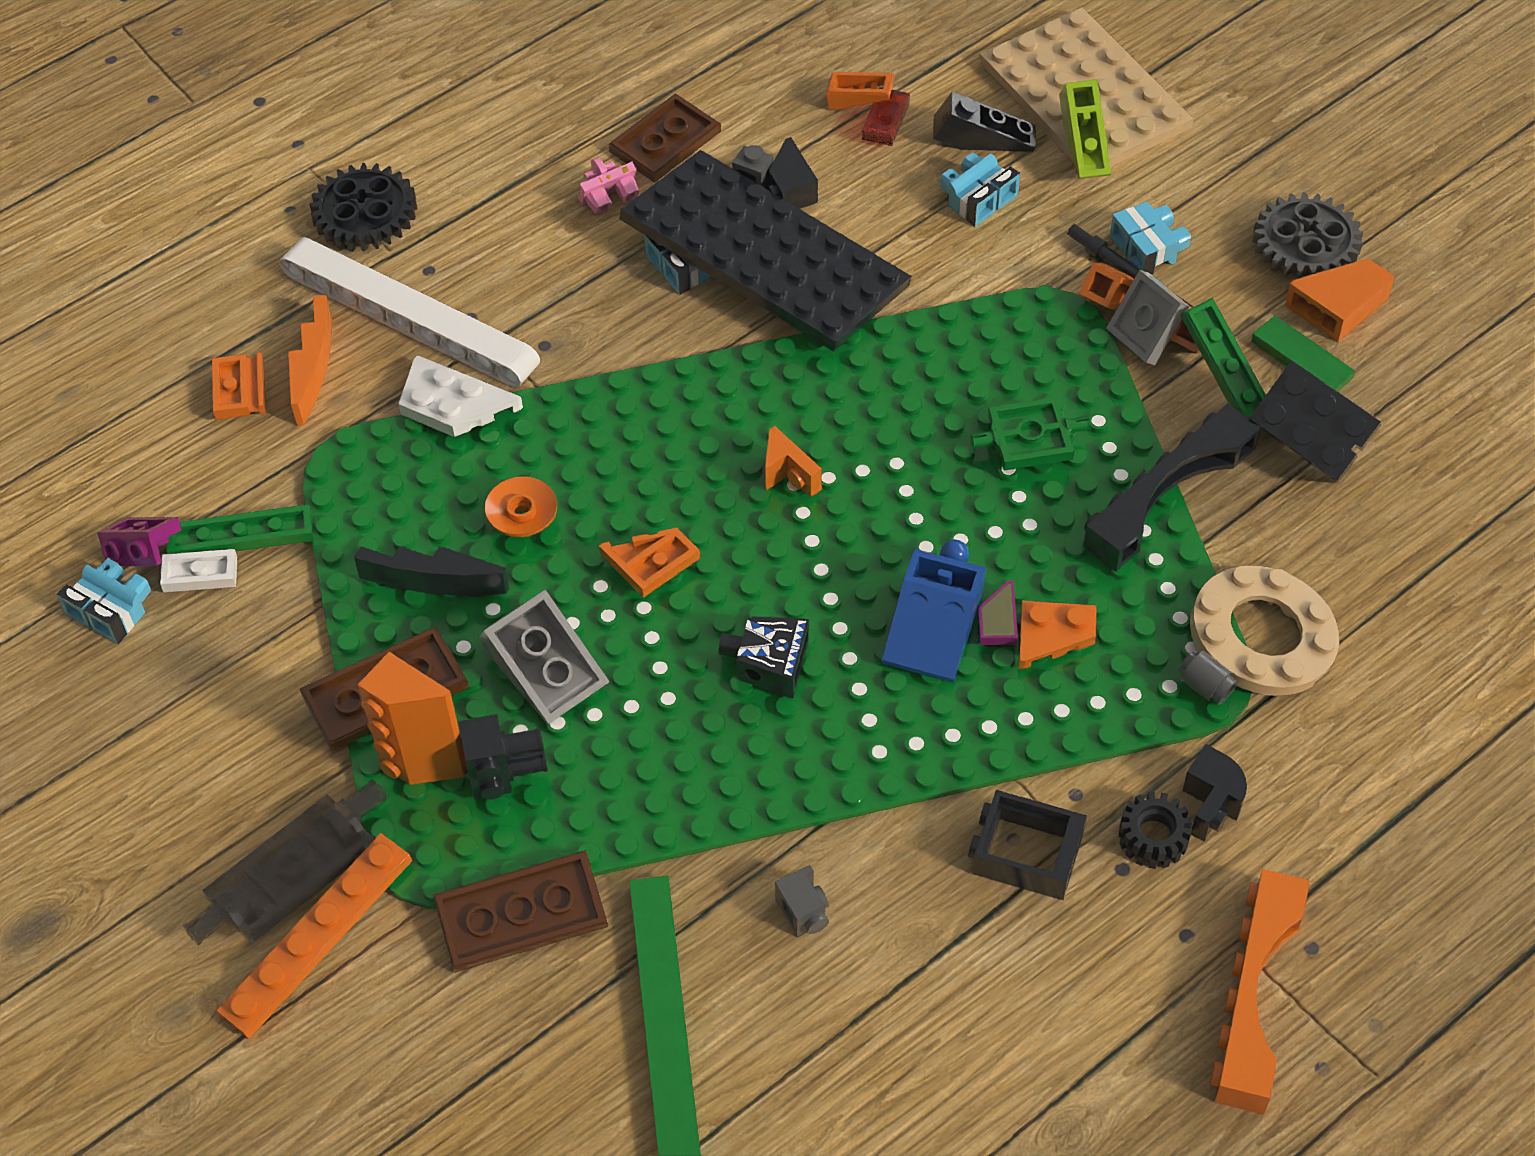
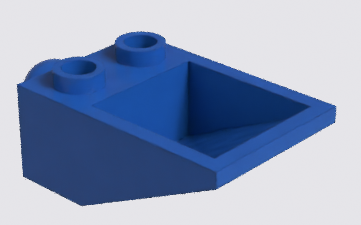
(935, 612)

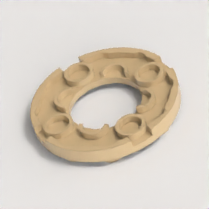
(1256, 671)

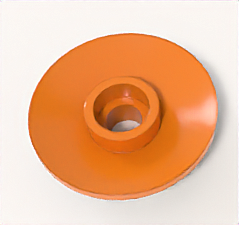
(519, 496)

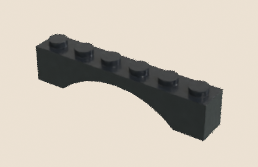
(1216, 445)

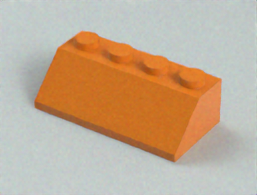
(412, 723)

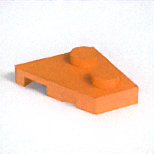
(651, 558)
(1054, 630)

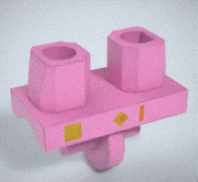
(605, 180)

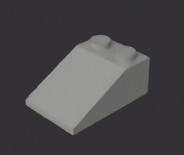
(543, 657)

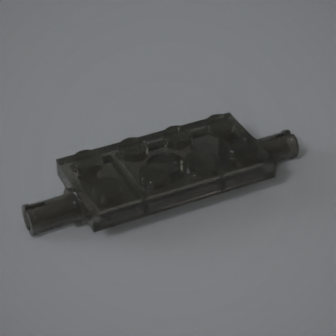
(288, 867)

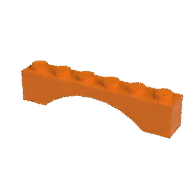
(1248, 1064)

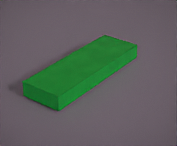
(1289, 344)

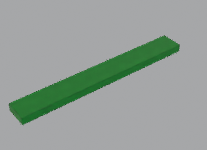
(664, 1018)

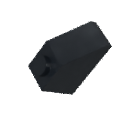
(792, 177)

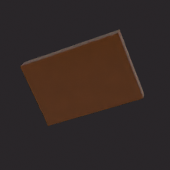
(665, 137)

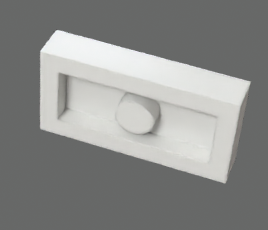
(198, 570)

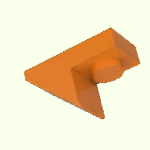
(789, 461)

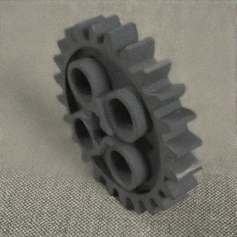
(1306, 235)

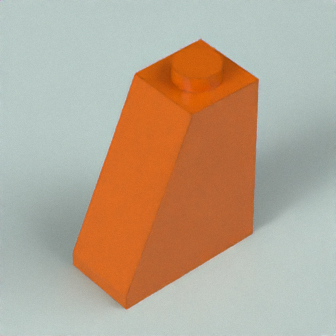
(1340, 296)

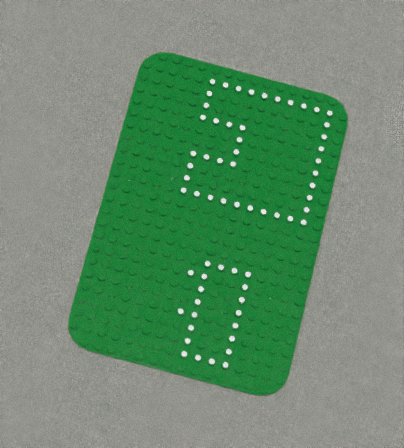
(675, 743)

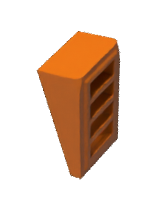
(851, 90)

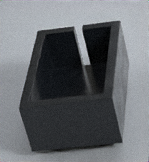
(1315, 421)

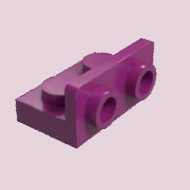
(137, 539)

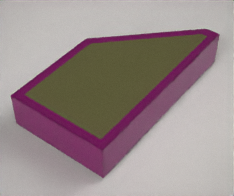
(998, 618)

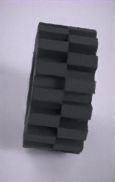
(1160, 811)

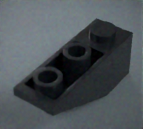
(976, 126)

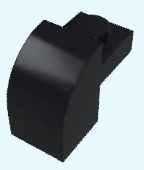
(1219, 785)

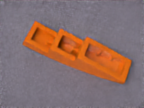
(310, 364)

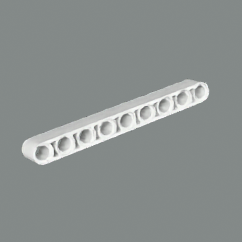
(410, 312)

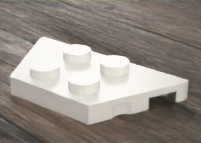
(451, 399)

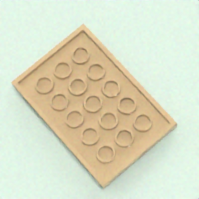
(1078, 49)

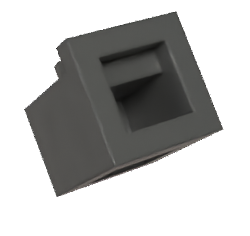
(754, 162)
(802, 902)

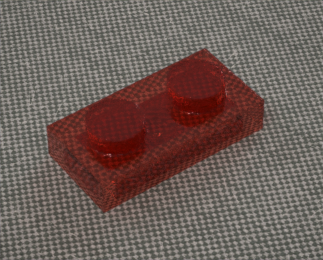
(886, 118)

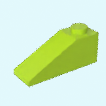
(1085, 128)

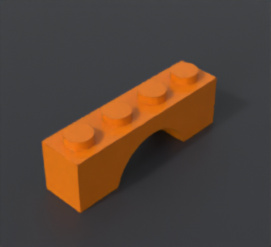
(1109, 287)

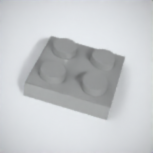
(1147, 317)

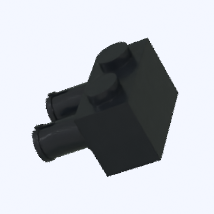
(498, 758)

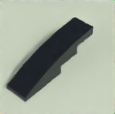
(442, 574)

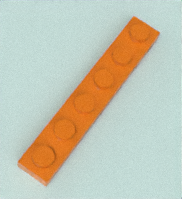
(314, 936)

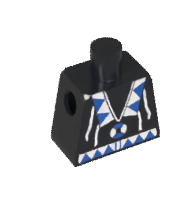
(769, 652)

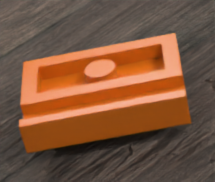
(238, 386)

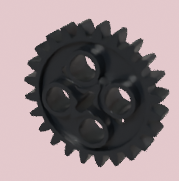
(363, 207)

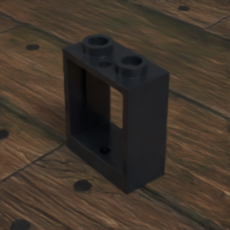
(1035, 816)

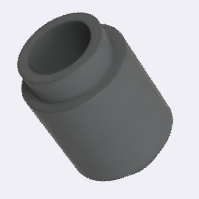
(1207, 677)

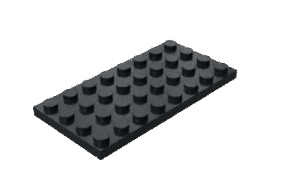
(766, 249)

